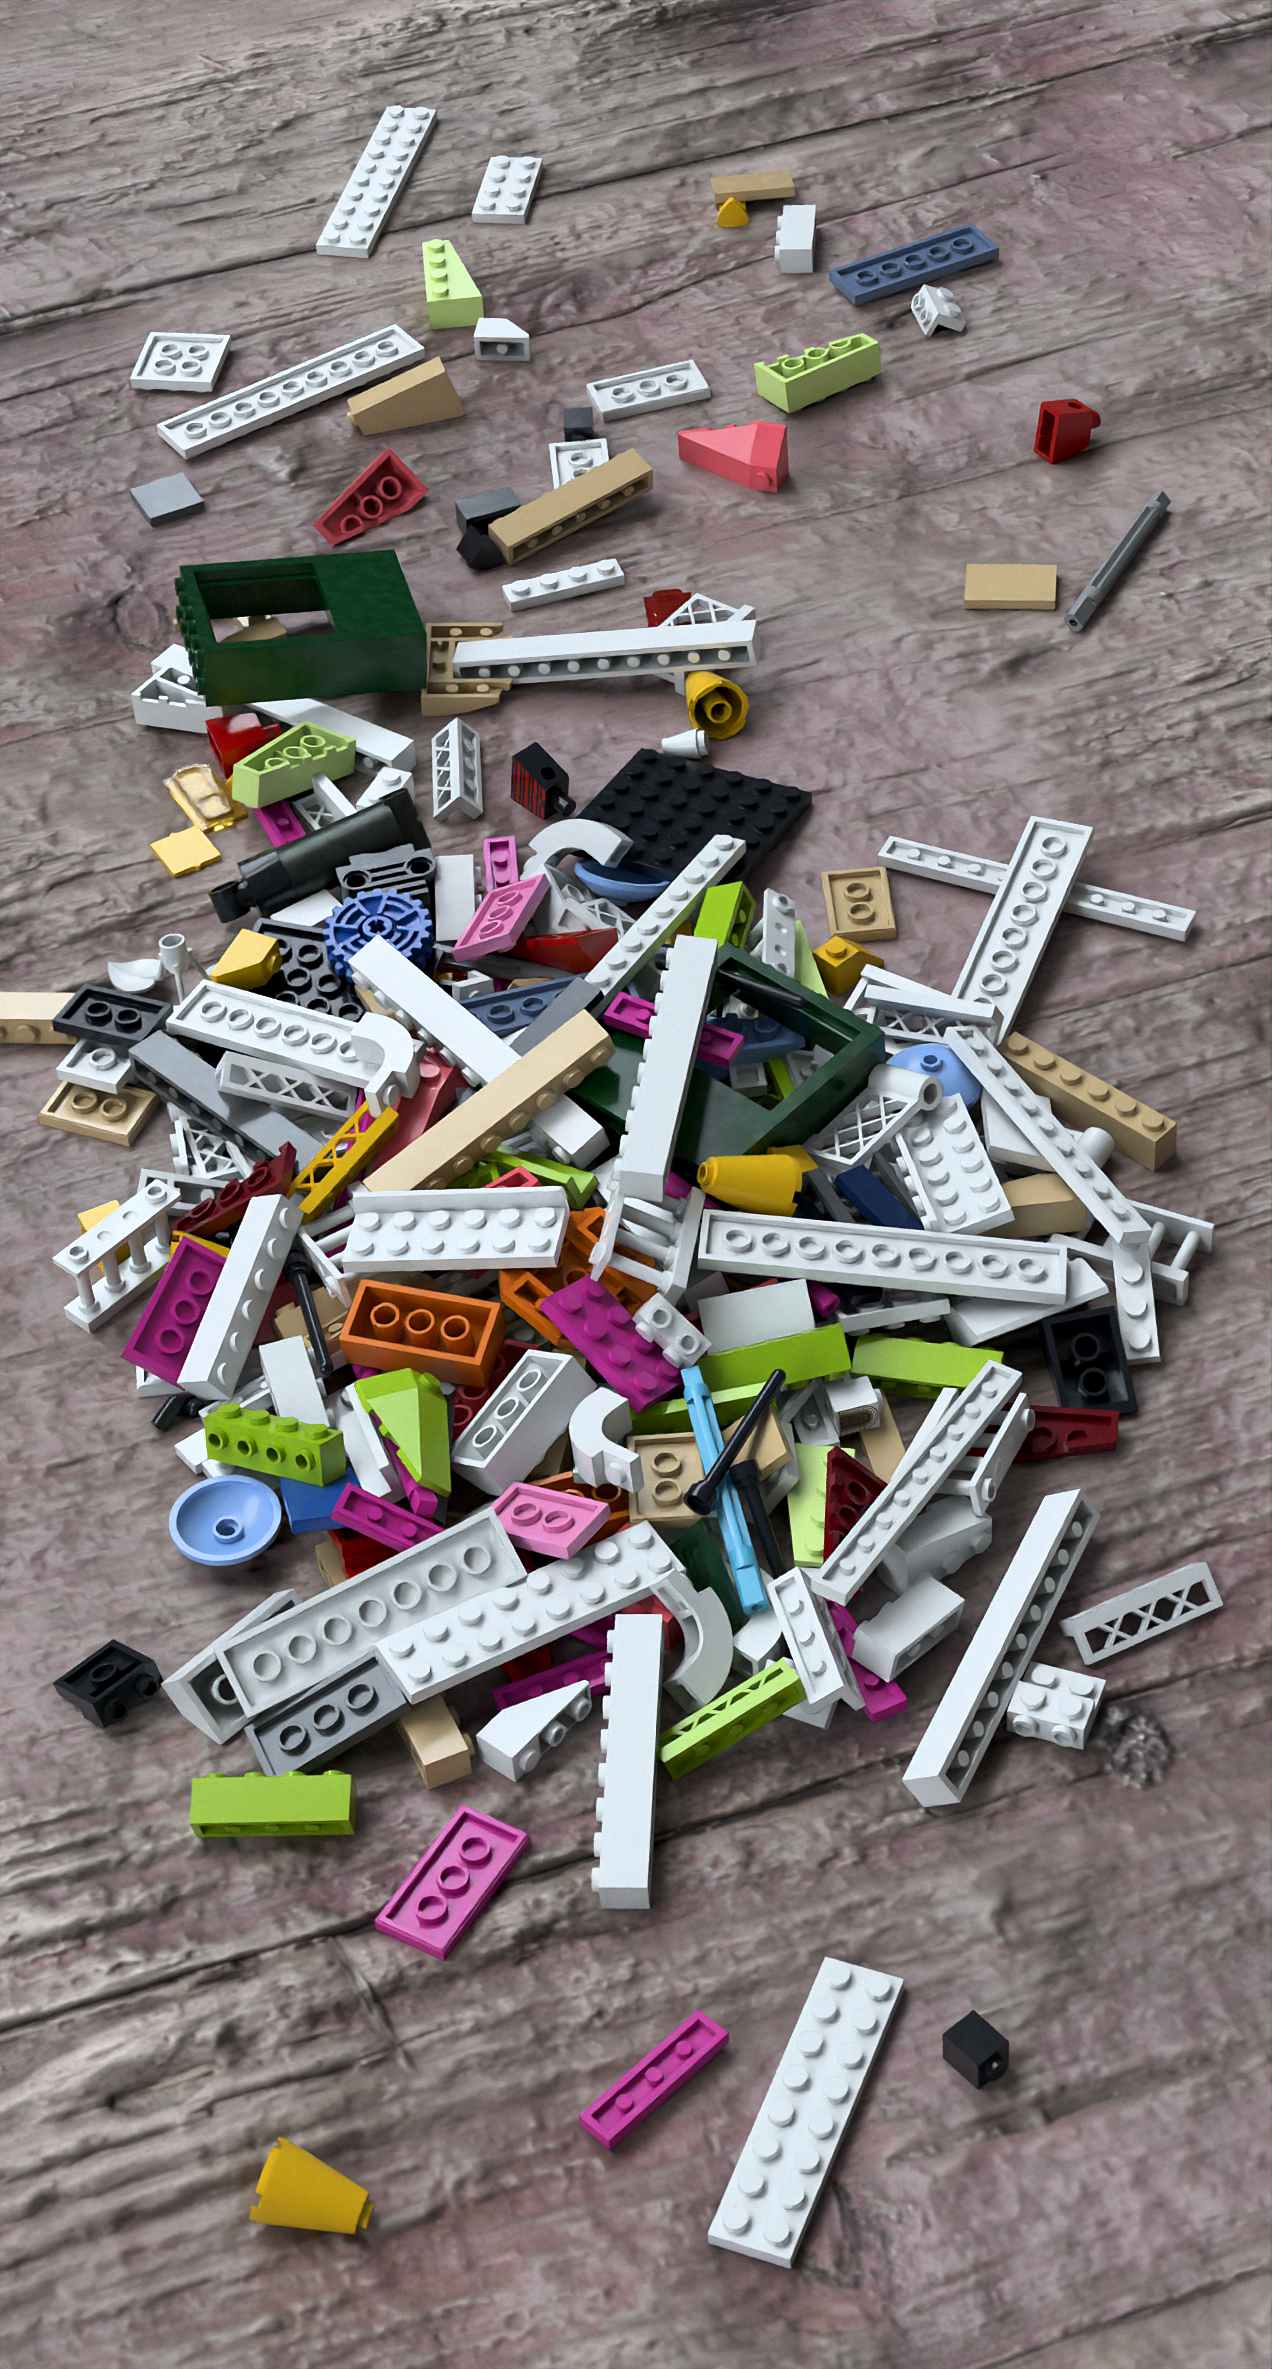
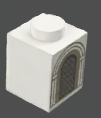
(853, 1405)

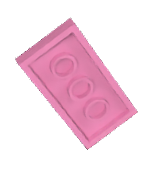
(500, 919)

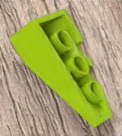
(415, 1420)

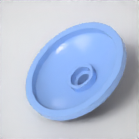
(618, 884)
(944, 1064)
(225, 1520)

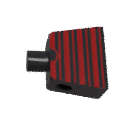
(540, 783)

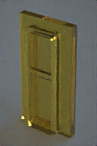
(204, 798)

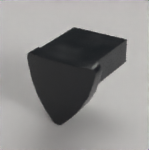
(479, 550)

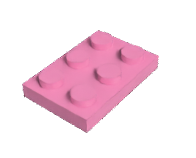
(549, 1519)

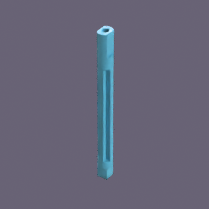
(728, 1506)

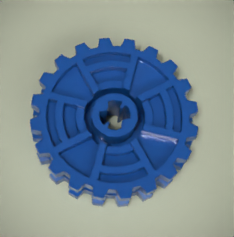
(391, 916)

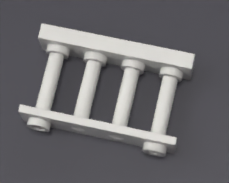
(775, 948)
(676, 1257)
(327, 1268)
(132, 1276)
(1169, 1282)
(998, 1458)

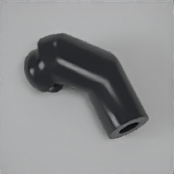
(177, 1406)

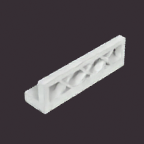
(462, 766)
(329, 798)
(929, 1006)
(285, 1086)
(369, 1452)
(1133, 1600)
(813, 1641)

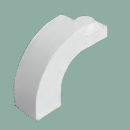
(571, 835)
(387, 1044)
(593, 1432)
(706, 1637)
(759, 1638)

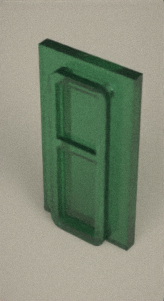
(706, 1568)

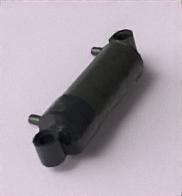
(309, 862)

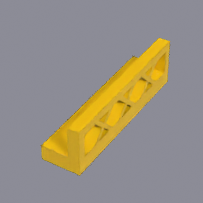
(346, 1167)

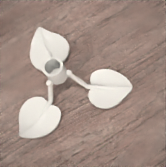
(141, 975)

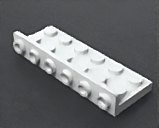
(949, 1171)
(457, 1229)

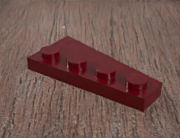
(233, 1200)
(1062, 1433)
(848, 1496)

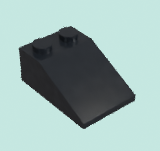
(1088, 1361)

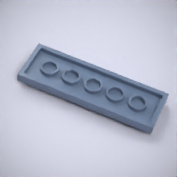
(913, 264)
(519, 1007)

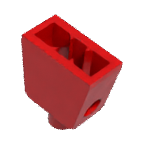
(1064, 429)
(238, 737)

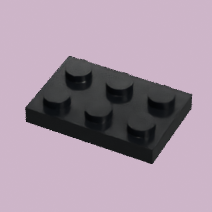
(111, 1016)

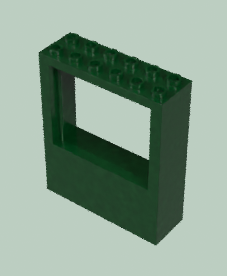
(369, 607)
(721, 1119)

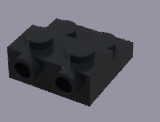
(110, 1683)

